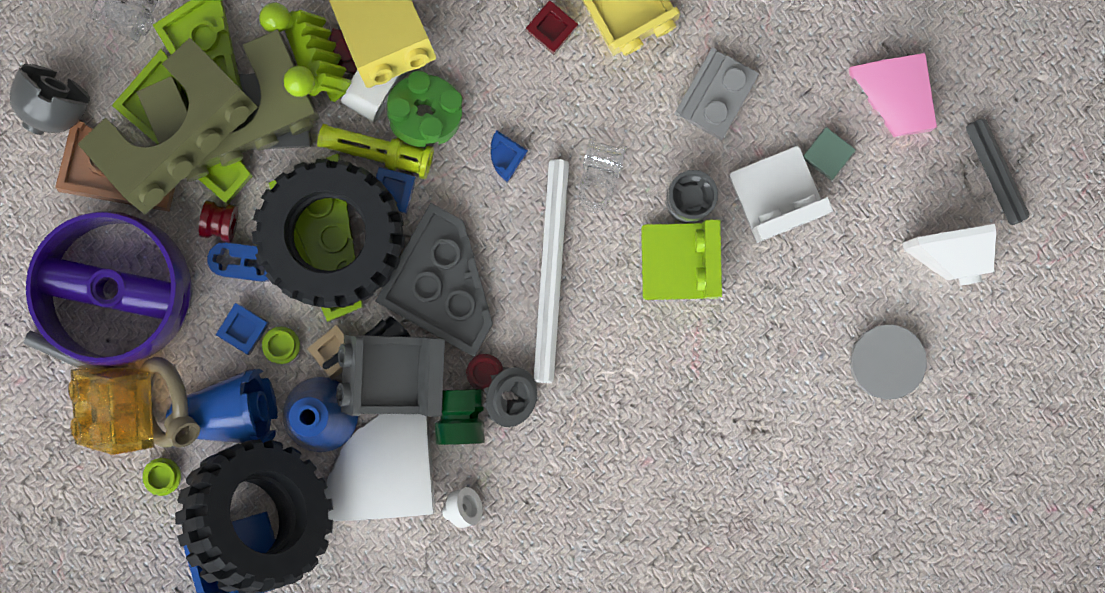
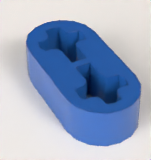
(236, 271)

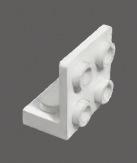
(778, 194)

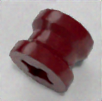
(218, 221)

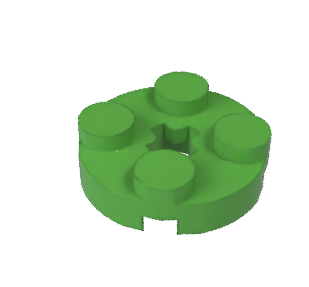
(430, 91)

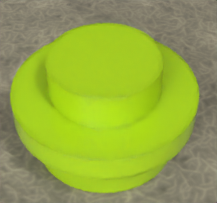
(281, 345)
(161, 476)

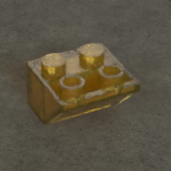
(111, 409)

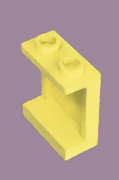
(630, 21)
(383, 37)

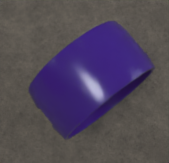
(55, 277)

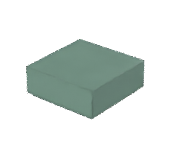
(828, 153)

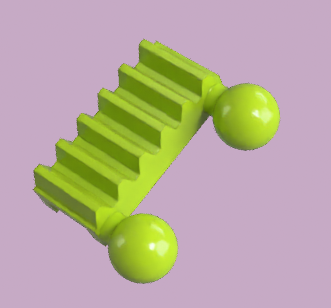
(312, 50)

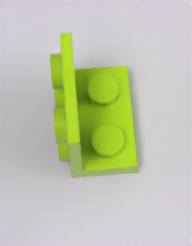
(681, 261)

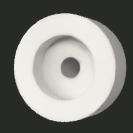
(463, 507)

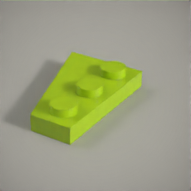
(207, 26)

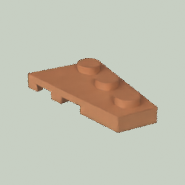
(83, 178)

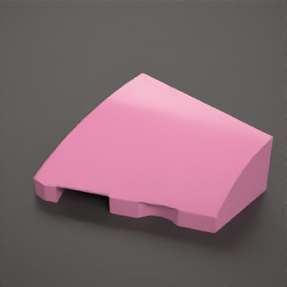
(899, 92)

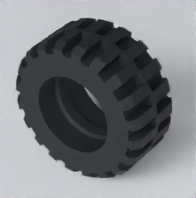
(291, 197)
(209, 527)

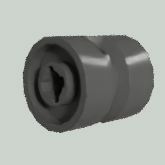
(691, 196)

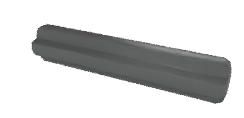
(997, 171)

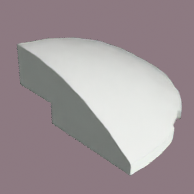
(384, 471)

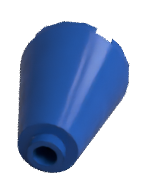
(235, 409)
(330, 426)

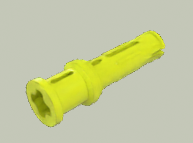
(332, 137)

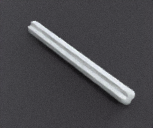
(551, 271)

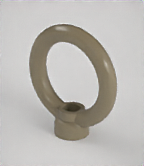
(180, 427)

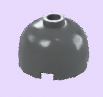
(46, 102)

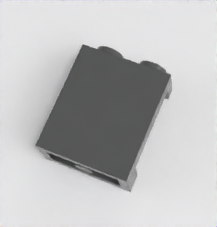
(391, 375)

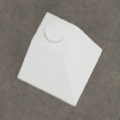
(957, 253)

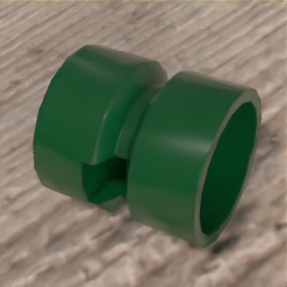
(460, 418)

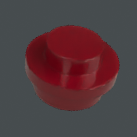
(480, 370)

